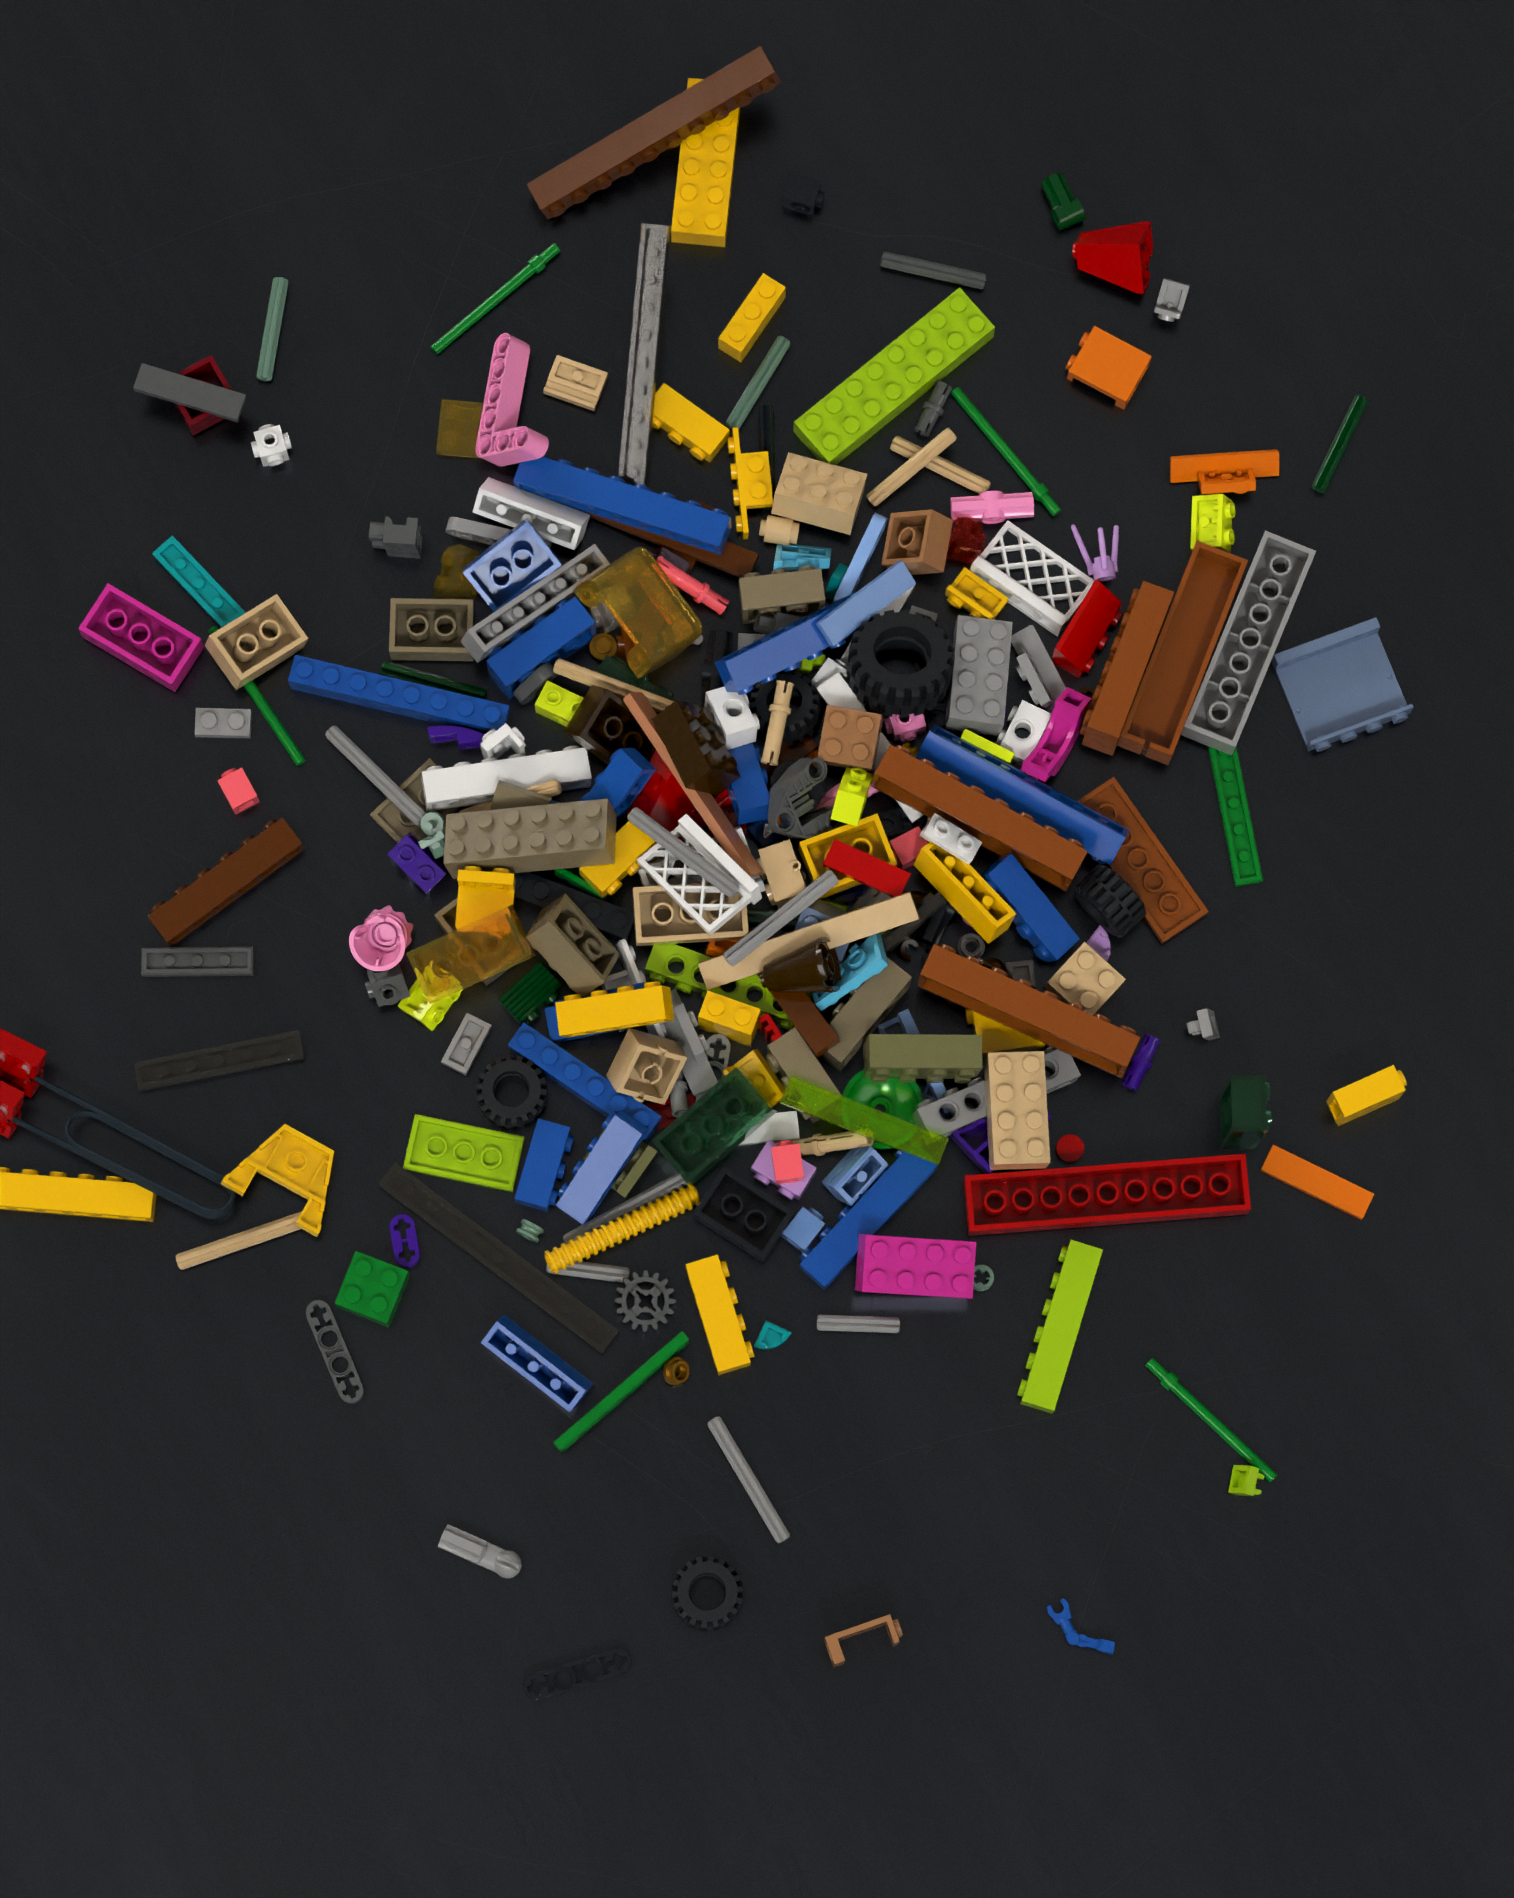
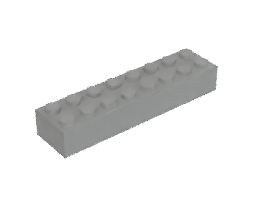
(1248, 643)

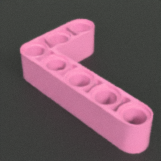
(498, 435)

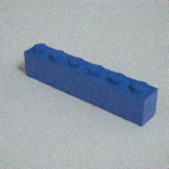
(776, 652)
(579, 1078)
(867, 1216)

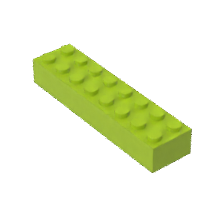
(894, 378)

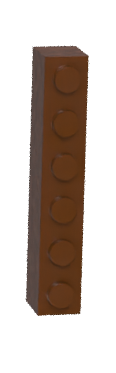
(226, 881)

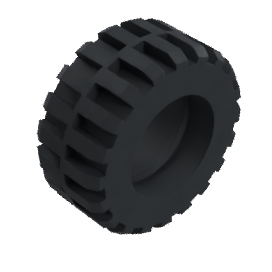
(893, 691)

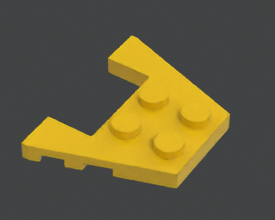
(295, 1164)

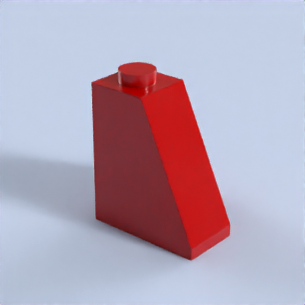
(1117, 254)

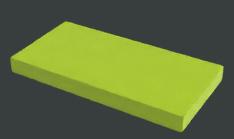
(463, 1153)

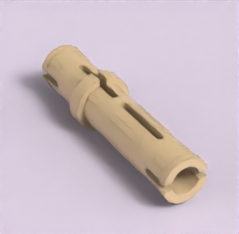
(777, 722)
(820, 1144)

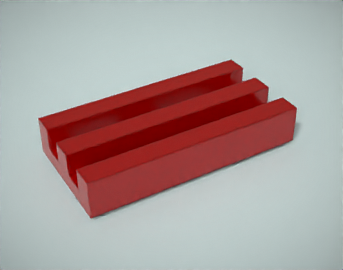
(770, 1030)

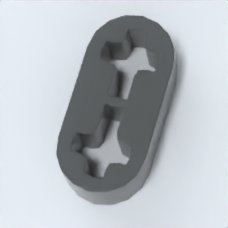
(534, 683)

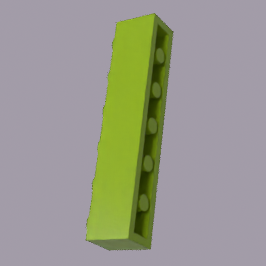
(1060, 1327)

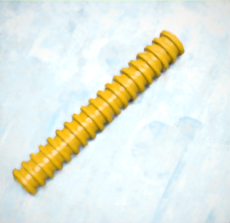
(622, 1228)

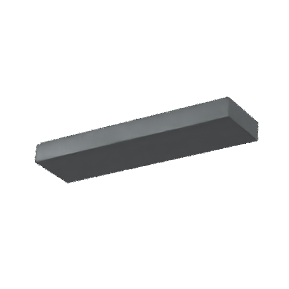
(190, 392)
(197, 961)

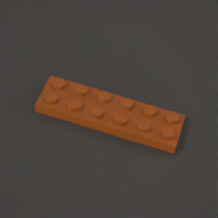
(1147, 866)

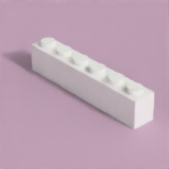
(477, 782)

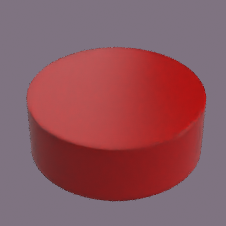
(1069, 1148)

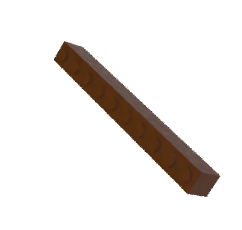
(654, 133)

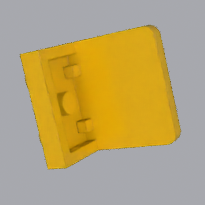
(482, 893)

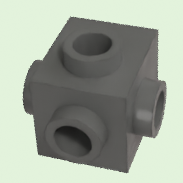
(387, 986)

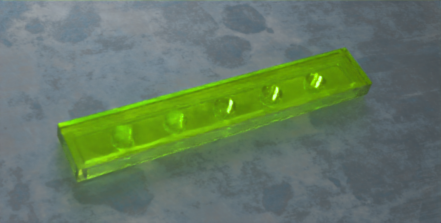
(864, 1120)

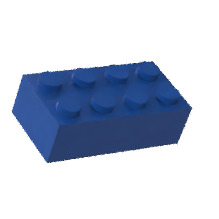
(547, 641)

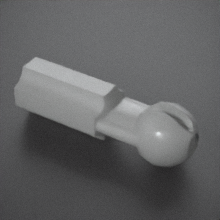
(478, 1551)

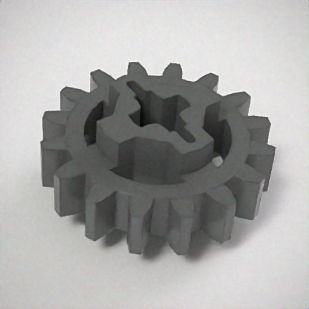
(635, 1309)

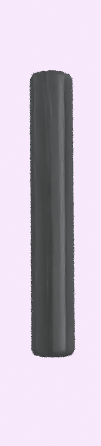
(933, 270)

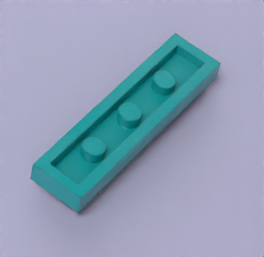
(197, 582)

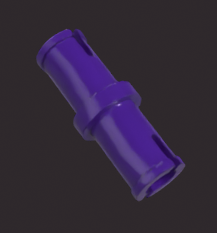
(1141, 1062)

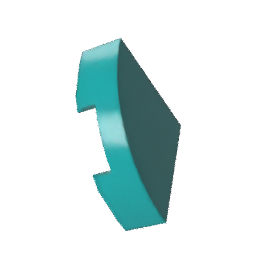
(835, 581)
(771, 1336)

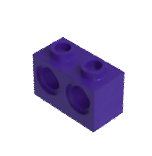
(418, 863)

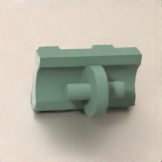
(434, 826)

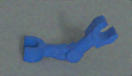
(1073, 1637)

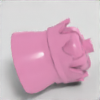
(381, 939)

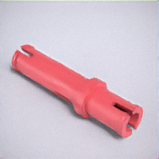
(698, 590)

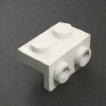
(498, 742)
(951, 838)

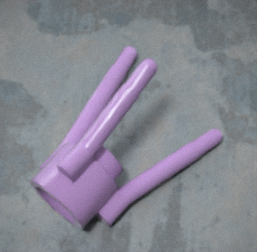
(1102, 568)

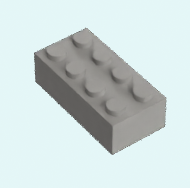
(979, 675)

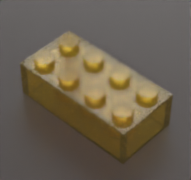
(470, 954)

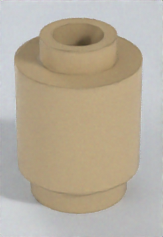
(779, 530)

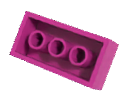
(141, 637)
(915, 1266)

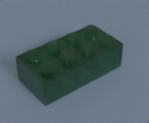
(1244, 1111)
(714, 1125)

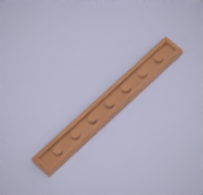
(702, 801)

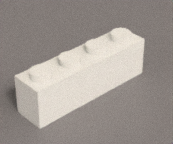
(513, 505)

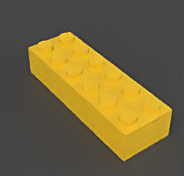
(705, 182)

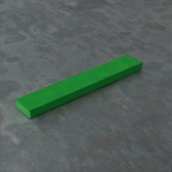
(1235, 817)
(621, 1392)

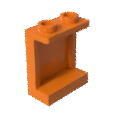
(1108, 365)

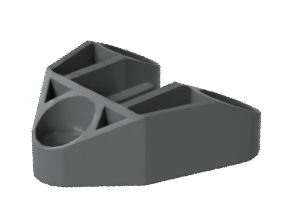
(789, 787)

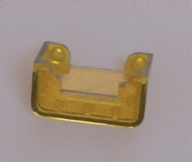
(645, 607)

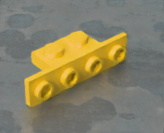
(752, 479)

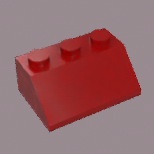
(1087, 630)
(663, 797)

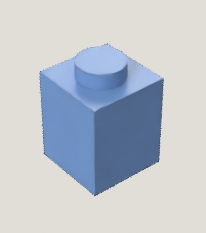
(804, 1228)

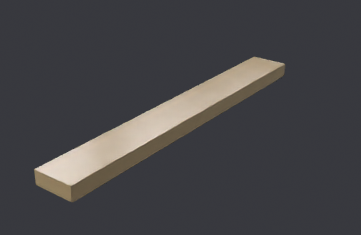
(839, 929)

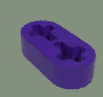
(397, 1241)

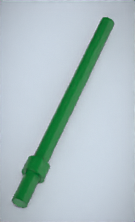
(535, 265)
(1039, 491)
(271, 718)
(1170, 1381)

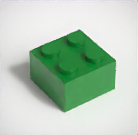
(372, 1289)

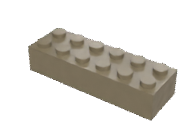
(532, 837)

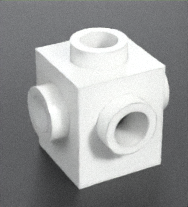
(274, 453)

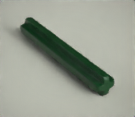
(1339, 444)
(420, 677)

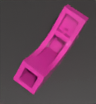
(1059, 735)

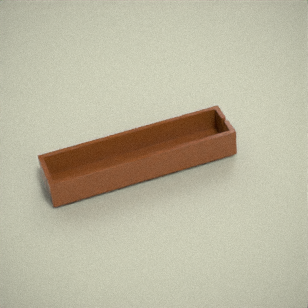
(1182, 652)
(988, 820)
(1028, 1010)

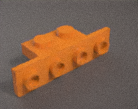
(1225, 471)

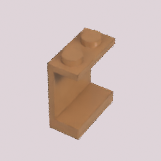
(832, 1641)

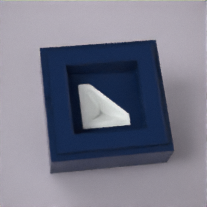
(762, 833)

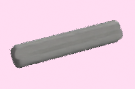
(595, 1271)
(858, 1323)

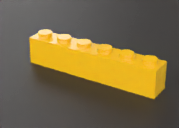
(75, 1195)

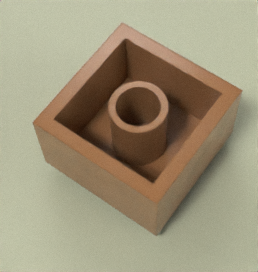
(918, 541)
(850, 738)

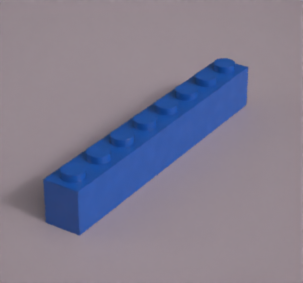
(625, 503)
(396, 695)
(1024, 793)

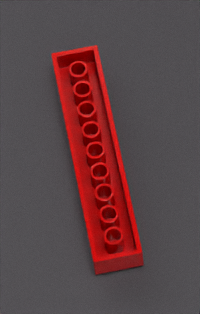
(1106, 1194)

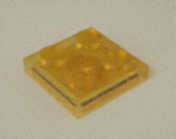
(458, 428)

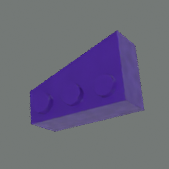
(974, 1143)

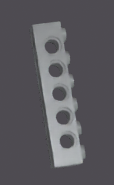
(533, 603)
(927, 1115)

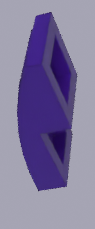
(466, 737)

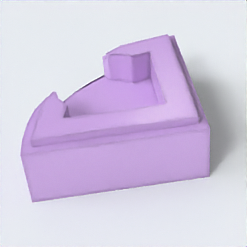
(1100, 943)

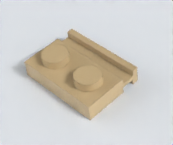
(575, 383)

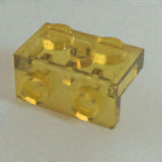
(451, 581)

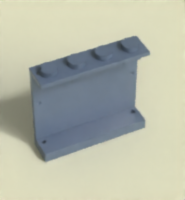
(1340, 686)

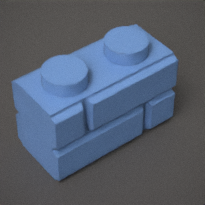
(854, 1174)

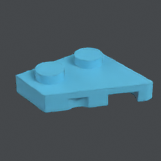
(798, 556)

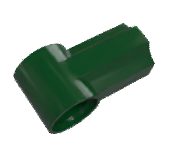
(1065, 208)

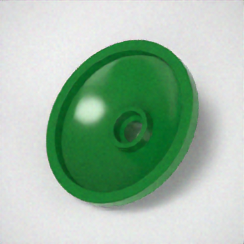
(896, 1098)

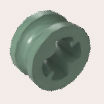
(529, 1230)
(982, 1269)

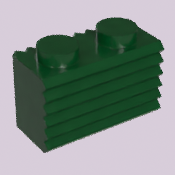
(531, 994)

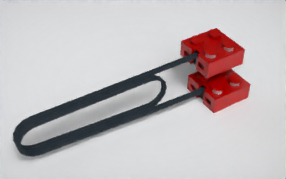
(22, 1075)

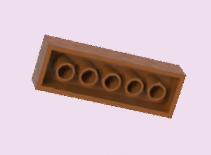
(1125, 667)

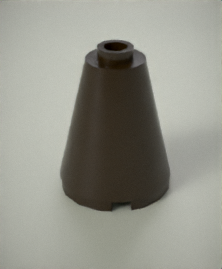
(804, 970)

